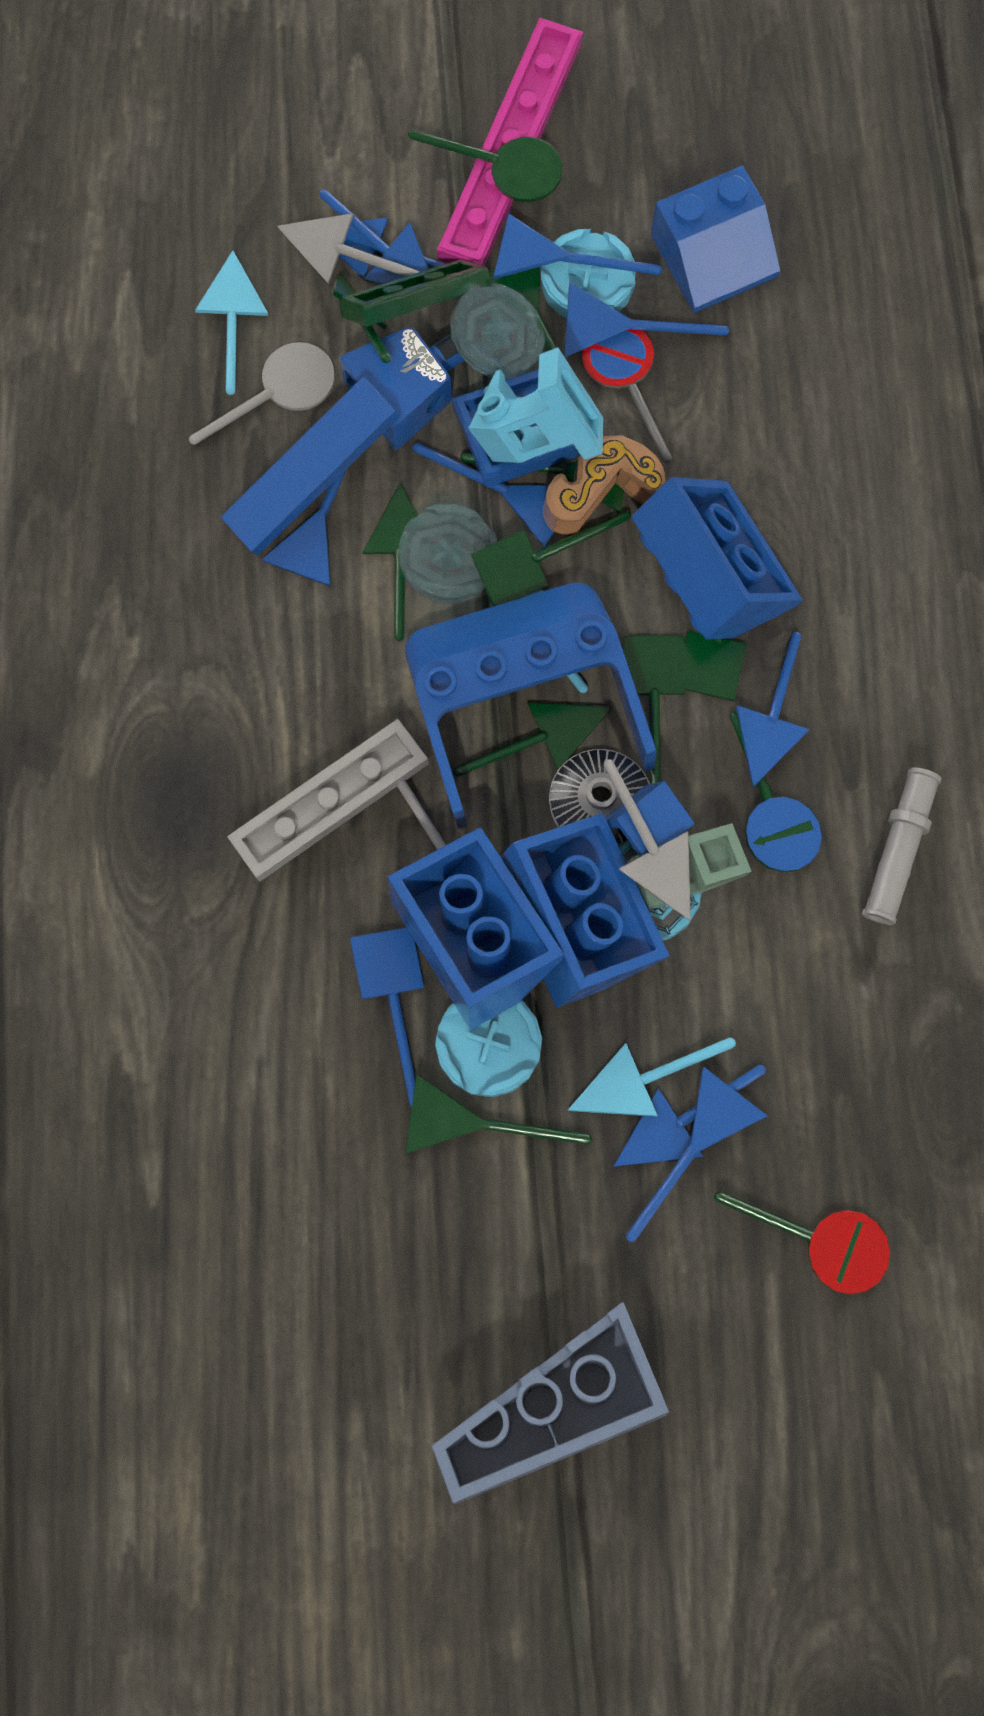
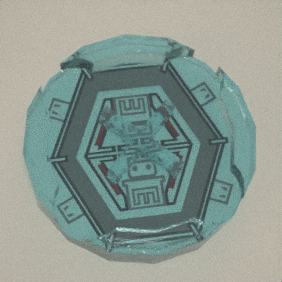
(496, 331)
(438, 551)

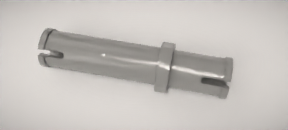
(908, 826)

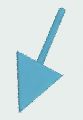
(231, 295)
(622, 1088)

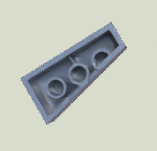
(562, 1407)

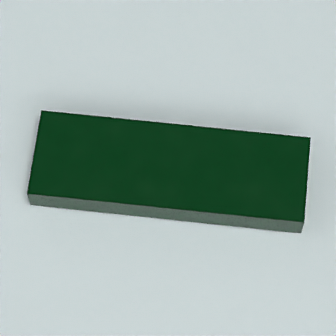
(413, 292)

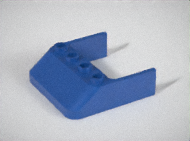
(513, 650)

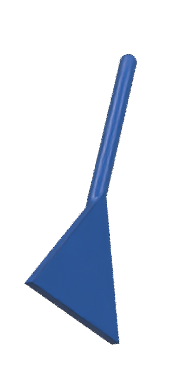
(527, 249)
(594, 321)
(524, 499)
(307, 547)
(717, 1115)

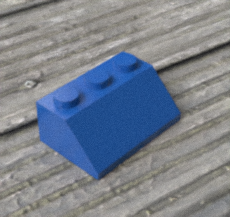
(714, 557)
(586, 907)
(474, 926)

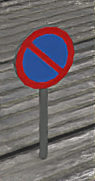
(622, 364)

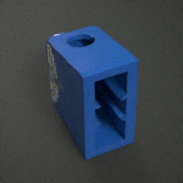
(411, 382)

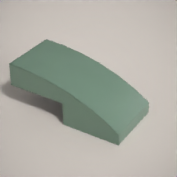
(713, 861)

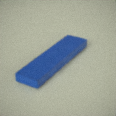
(310, 466)

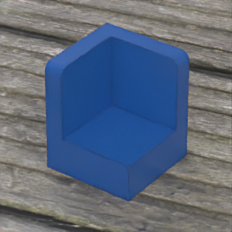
(660, 811)

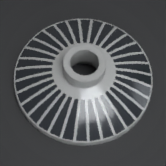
(572, 787)

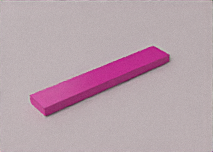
(522, 114)

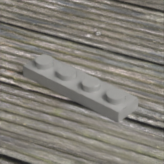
(328, 800)

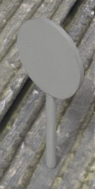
(293, 378)

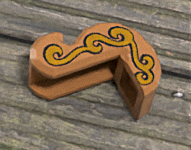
(622, 462)

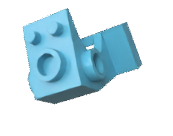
(558, 408)

